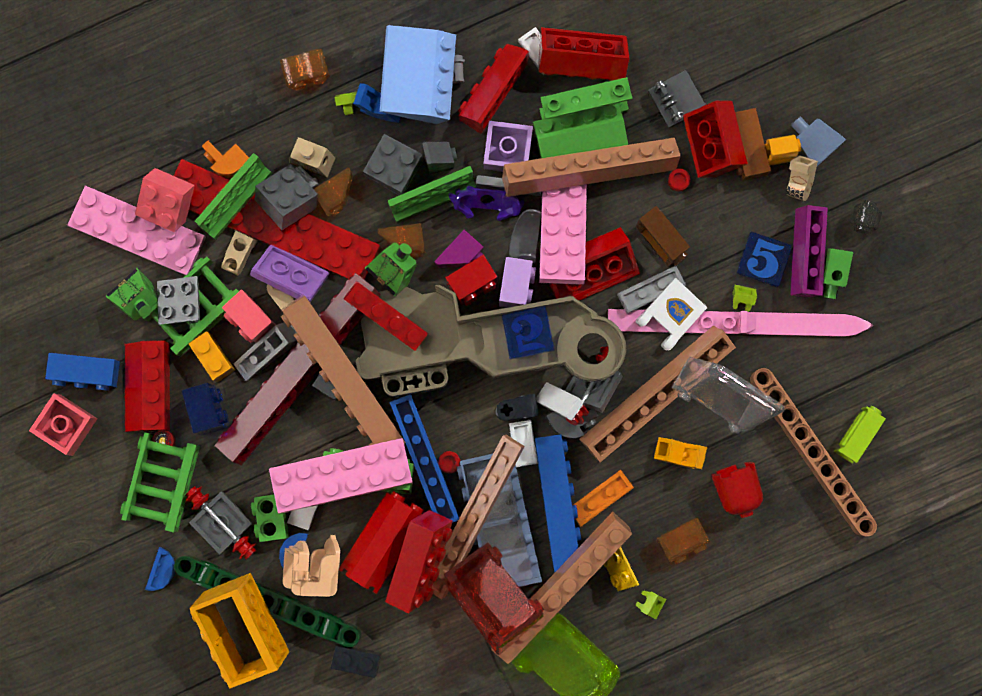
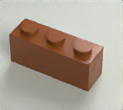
(753, 146)

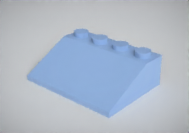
(418, 73)

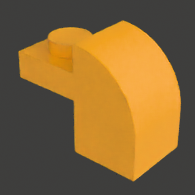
(680, 453)

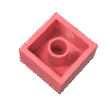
(164, 200)
(247, 315)
(63, 424)

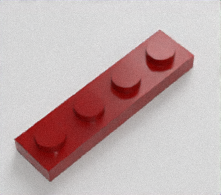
(385, 316)

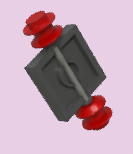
(594, 394)
(220, 522)

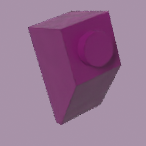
(460, 252)

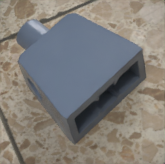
(817, 139)

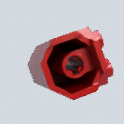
(380, 542)

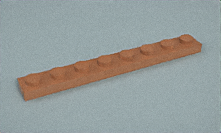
(478, 508)

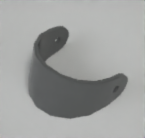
(525, 236)

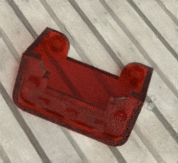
(492, 598)

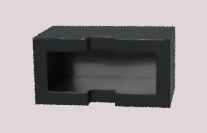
(356, 660)

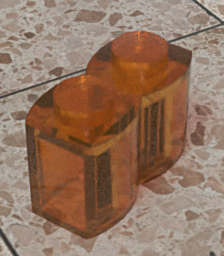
(304, 69)

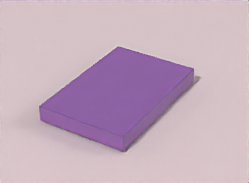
(289, 273)

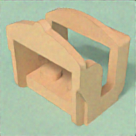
(322, 573)

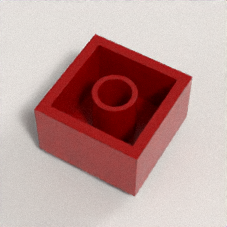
(472, 280)

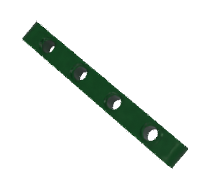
(283, 607)

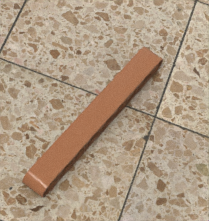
(815, 464)

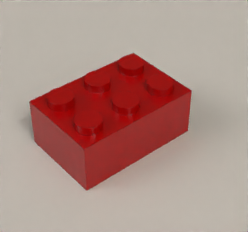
(715, 139)

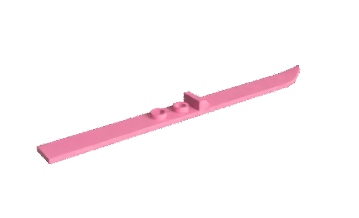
(753, 323)

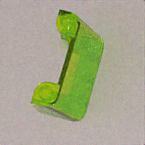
(568, 661)

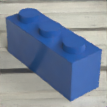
(82, 371)

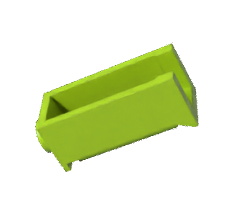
(860, 434)

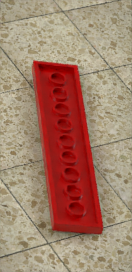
(306, 238)

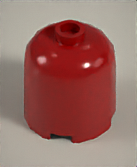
(739, 489)

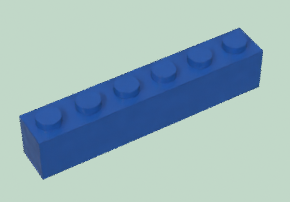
(424, 457)
(557, 498)

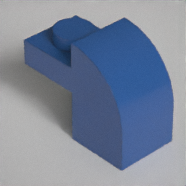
(369, 102)

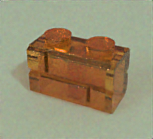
(683, 540)

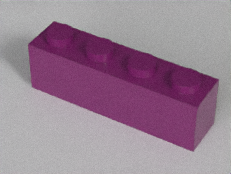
(809, 251)

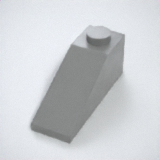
(266, 350)

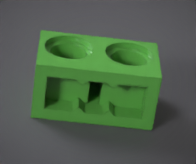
(264, 518)

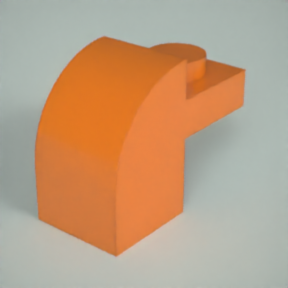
(226, 164)

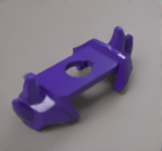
(471, 197)

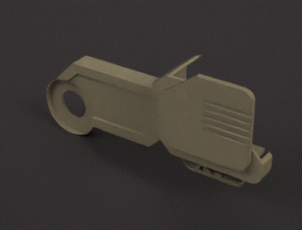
(479, 340)

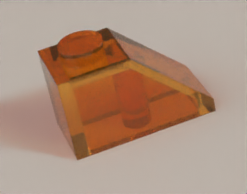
(334, 192)
(405, 234)

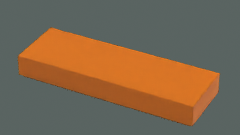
(602, 497)

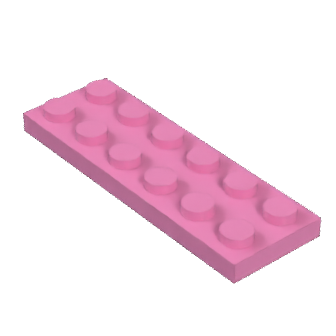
(118, 225)
(563, 235)
(340, 475)

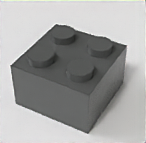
(393, 165)
(286, 197)

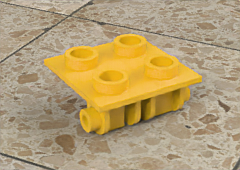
(620, 571)

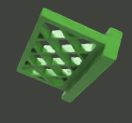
(430, 195)
(233, 197)

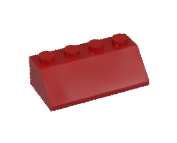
(583, 54)
(494, 87)
(607, 263)
(147, 386)

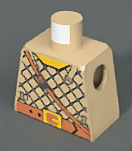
(311, 157)

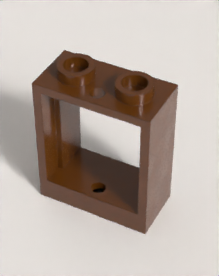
(663, 237)

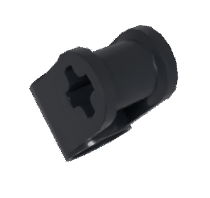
(521, 407)

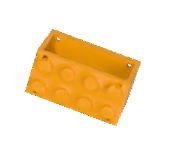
(258, 622)

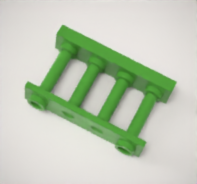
(587, 98)
(213, 312)
(176, 497)

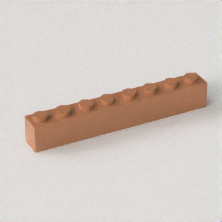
(590, 167)
(339, 370)
(652, 396)
(573, 576)

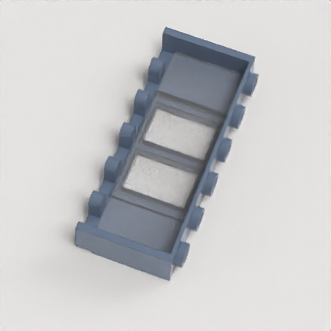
(506, 524)

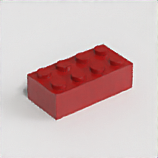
(419, 561)

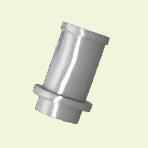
(458, 69)
(311, 181)

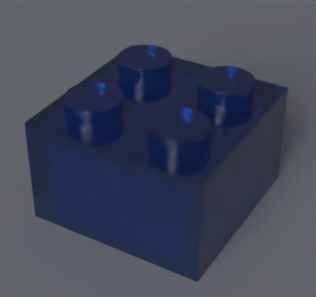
(205, 409)

